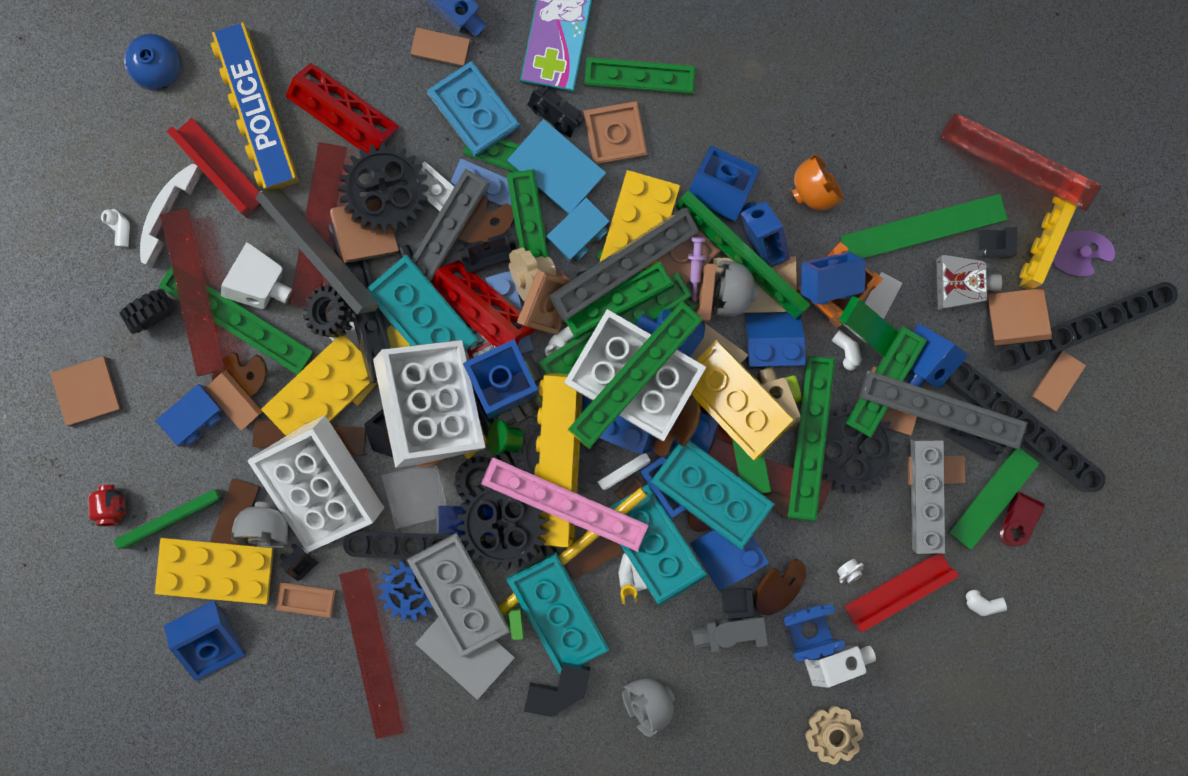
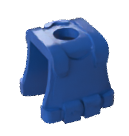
(822, 642)

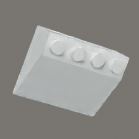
(660, 399)
(428, 402)
(316, 484)

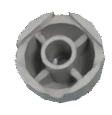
(733, 289)
(260, 527)
(650, 704)

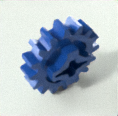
(406, 603)

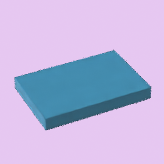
(473, 108)
(559, 166)

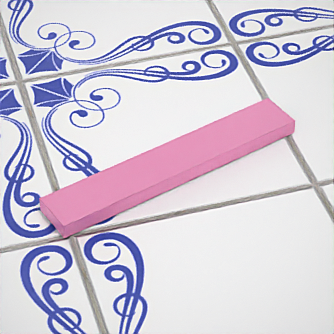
(564, 504)

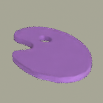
(1075, 254)

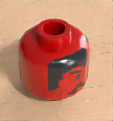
(106, 506)

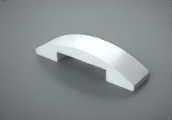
(182, 181)

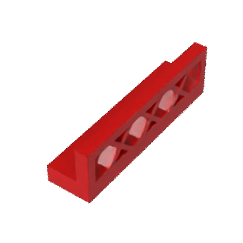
(337, 112)
(216, 166)
(476, 307)
(900, 592)

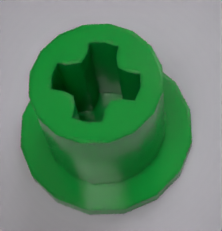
(503, 438)

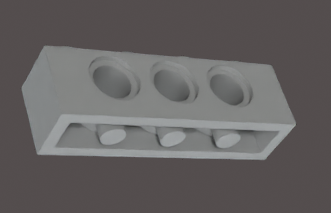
(927, 496)

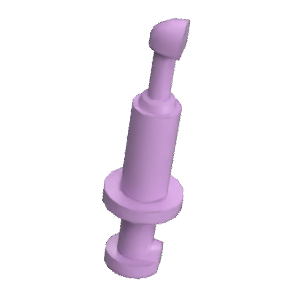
(696, 265)

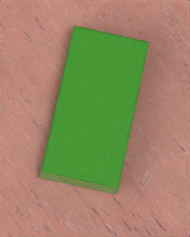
(516, 623)

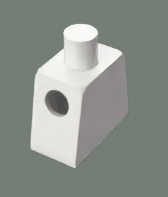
(255, 279)
(839, 666)

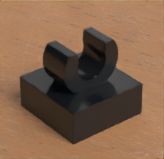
(298, 562)

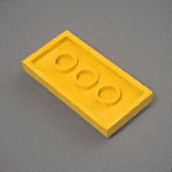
(640, 207)
(1045, 248)
(320, 388)
(739, 402)
(214, 571)

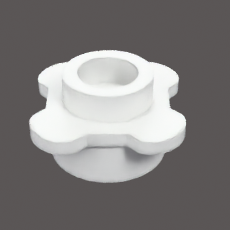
(850, 571)

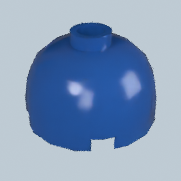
(162, 63)

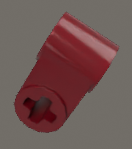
(1023, 516)

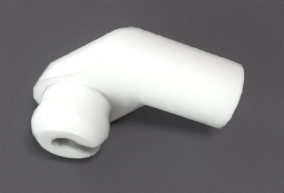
(119, 224)
(559, 340)
(851, 350)
(983, 606)

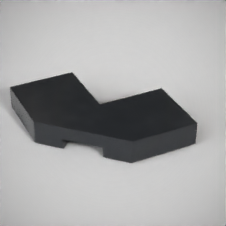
(551, 700)

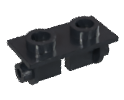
(545, 104)
(477, 257)
(978, 444)

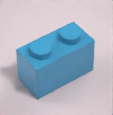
(578, 231)

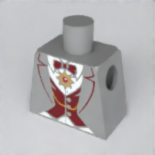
(963, 282)

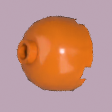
(816, 185)

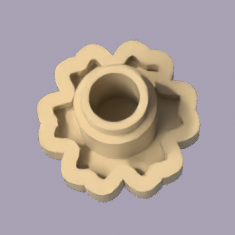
(524, 268)
(834, 735)

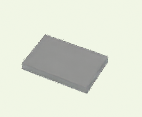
(472, 671)

